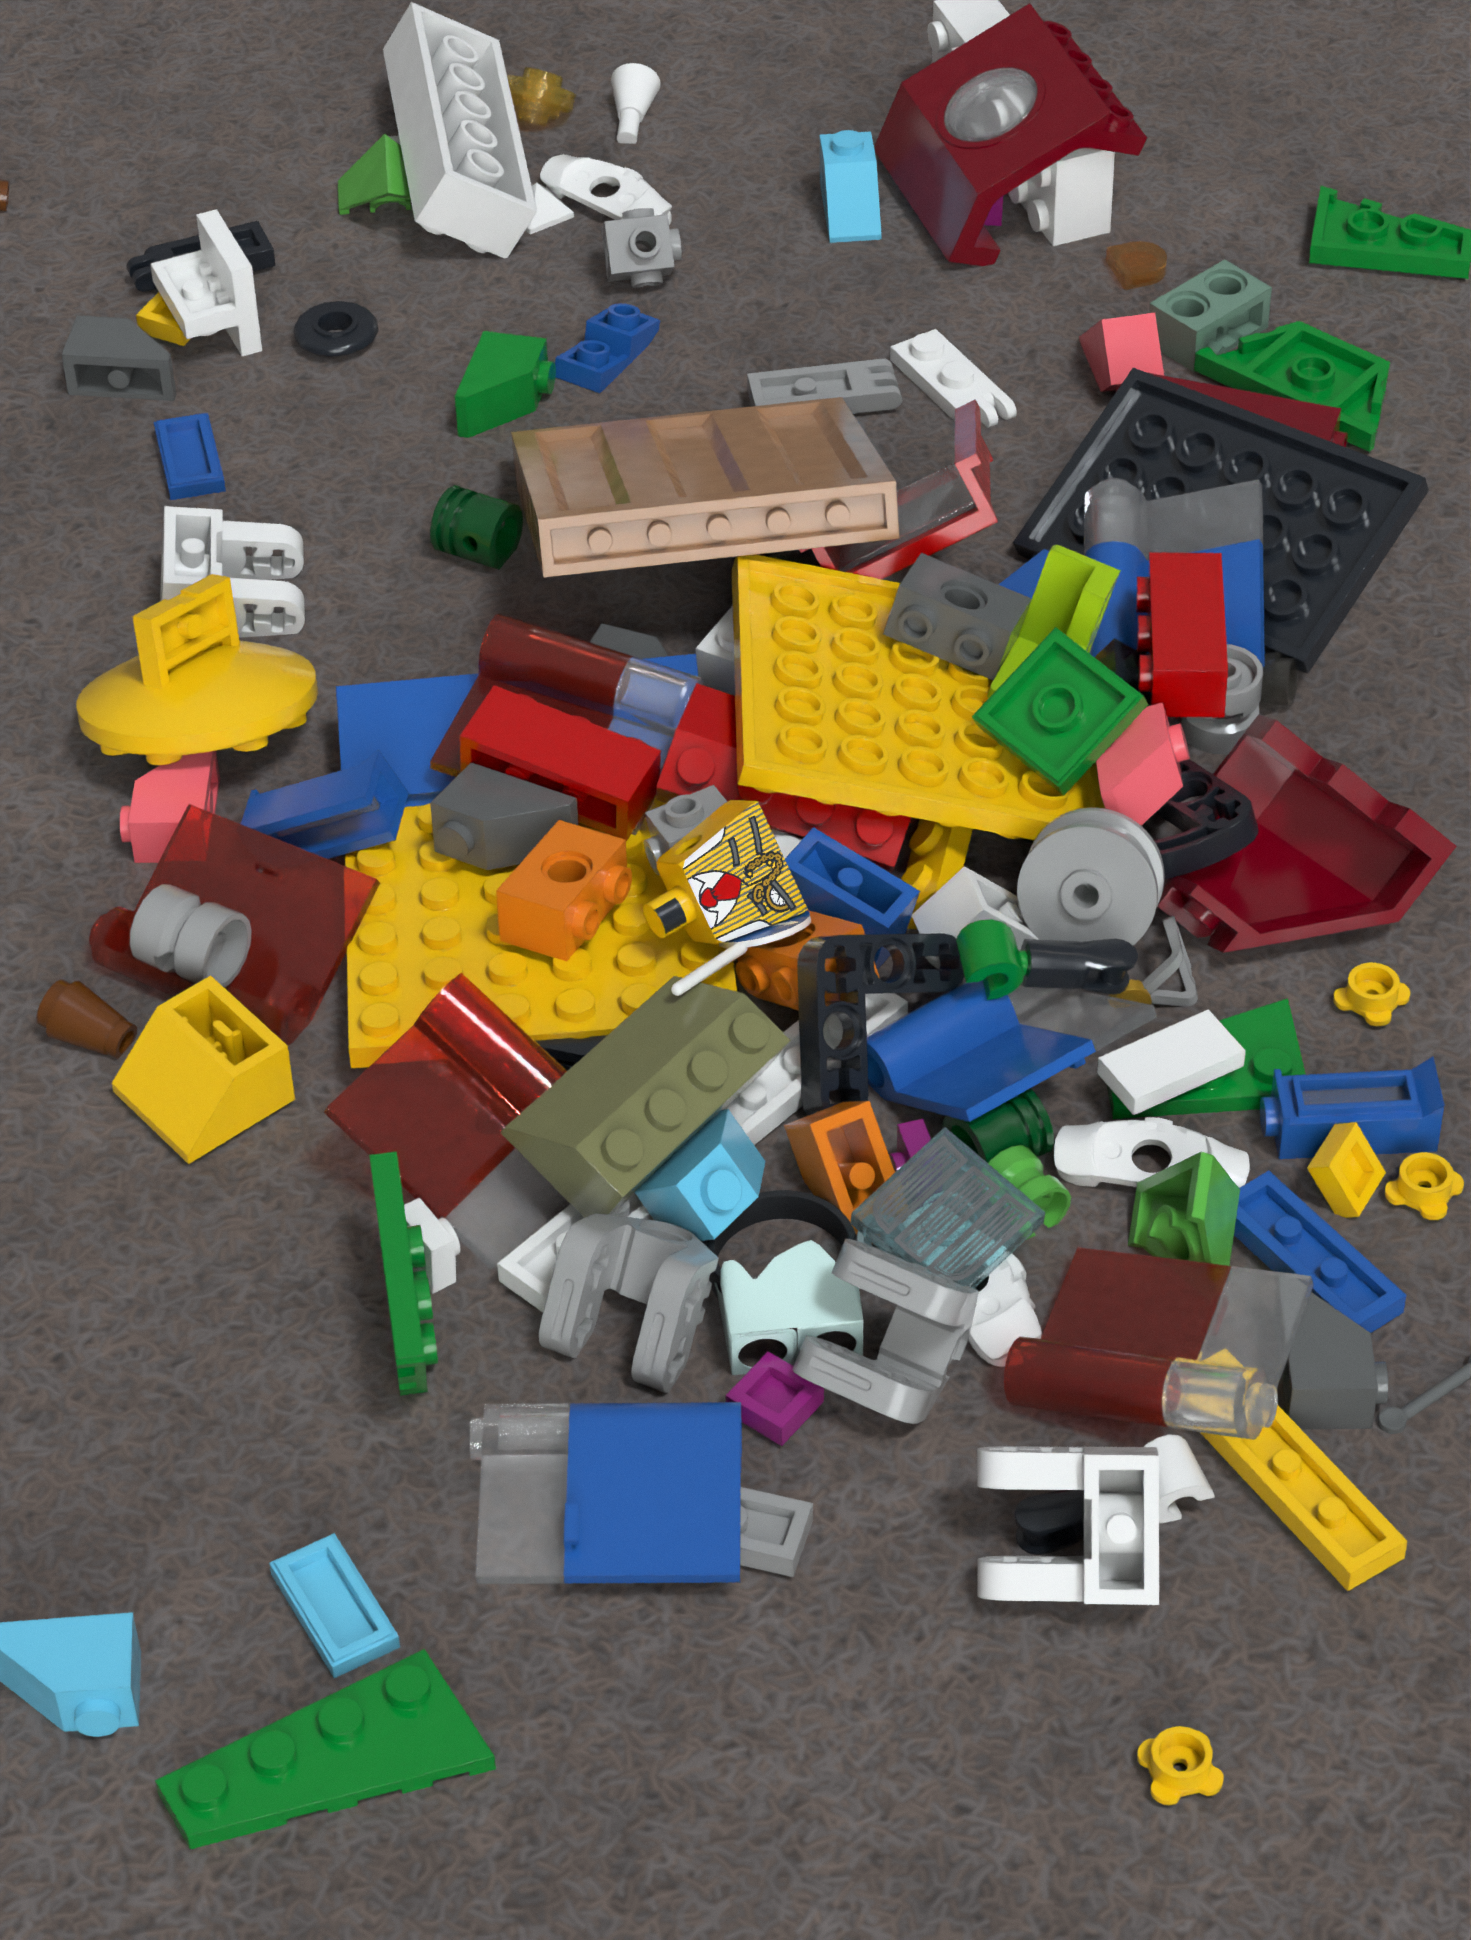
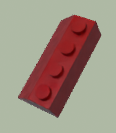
(706, 755)

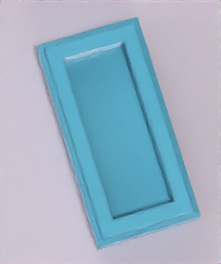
(334, 1605)

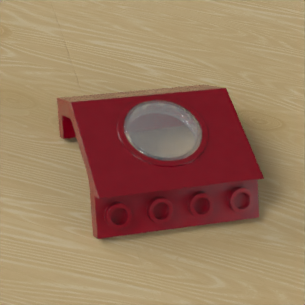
(992, 122)

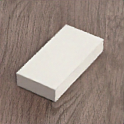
(1171, 1062)

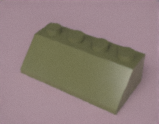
(644, 1093)

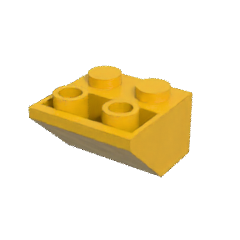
(204, 1070)

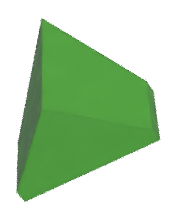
(375, 178)
(1187, 1212)

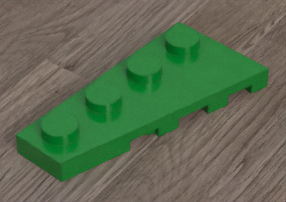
(356, 1744)

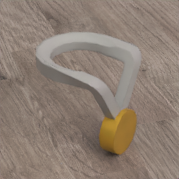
(1147, 991)

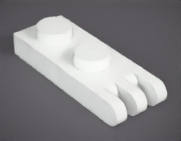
(950, 377)

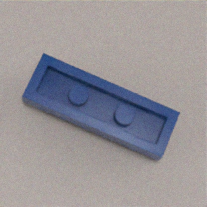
(1298, 1241)

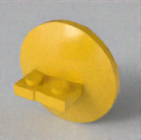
(195, 683)

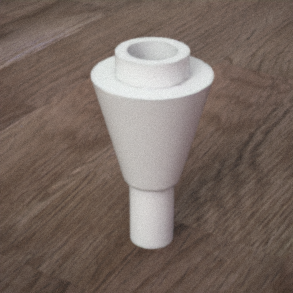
(633, 92)

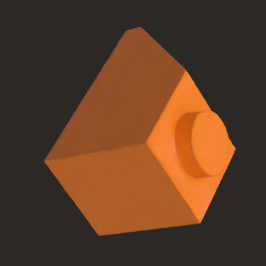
(841, 1154)

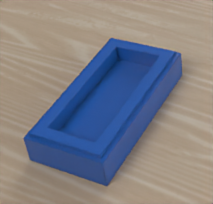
(189, 456)

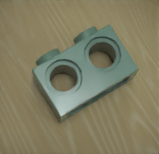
(1211, 312)

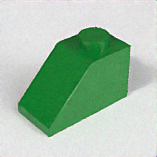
(502, 381)

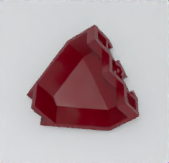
(1324, 853)

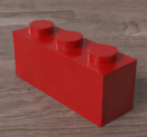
(1183, 634)
(565, 753)

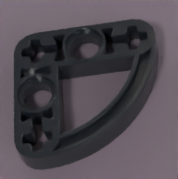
(1204, 837)

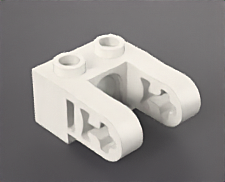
(202, 545)
(1119, 1525)

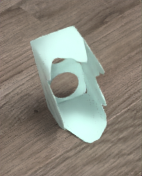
(789, 1293)

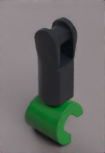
(992, 955)

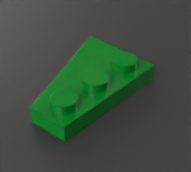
(1378, 241)
(1269, 1044)

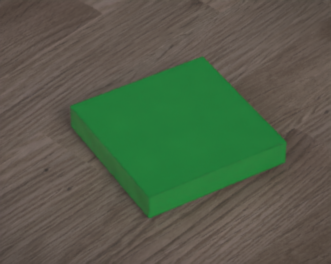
(1060, 711)

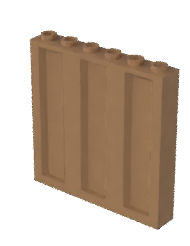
(702, 486)

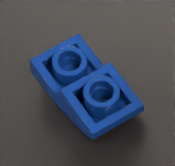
(609, 346)

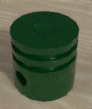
(472, 527)
(1010, 1124)

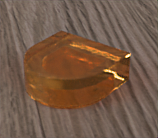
(1137, 263)

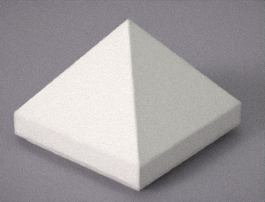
(549, 210)

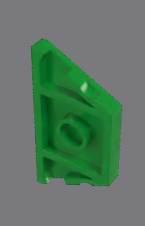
(1310, 368)
(406, 1289)

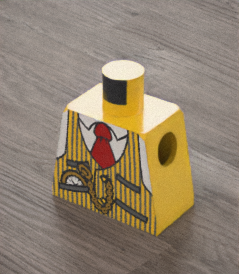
(724, 879)

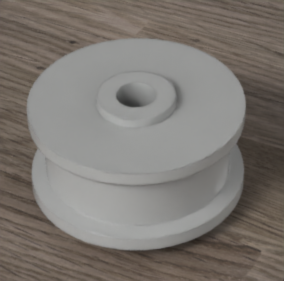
(1091, 878)

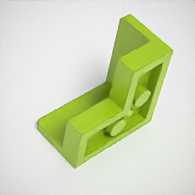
(1068, 596)

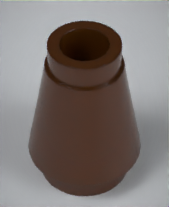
(84, 1019)

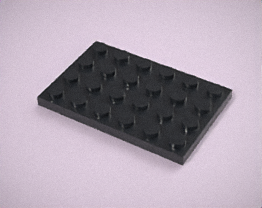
(1324, 505)

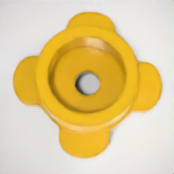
(1372, 992)
(1430, 1171)
(1185, 1747)

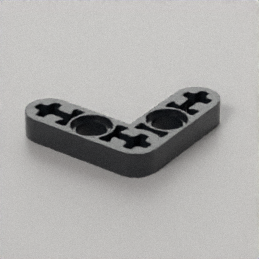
(853, 980)

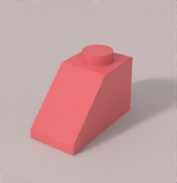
(1122, 344)
(1143, 765)
(161, 800)

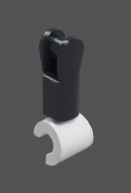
(1057, 1517)

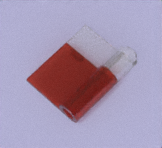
(1162, 1343)

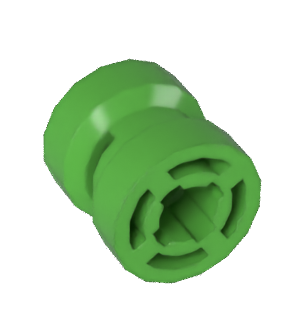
(1025, 1172)

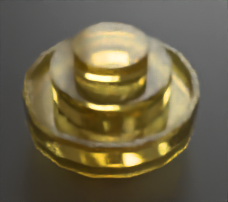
(539, 96)

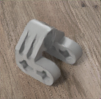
(640, 1261)
(920, 1342)

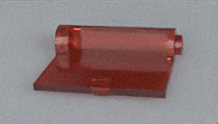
(297, 908)

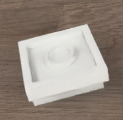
(212, 287)

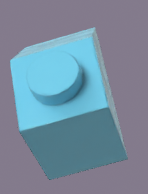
(850, 186)
(706, 1180)
(75, 1670)

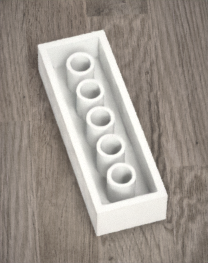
(458, 132)
(1070, 196)

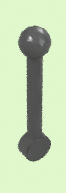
(1394, 1419)

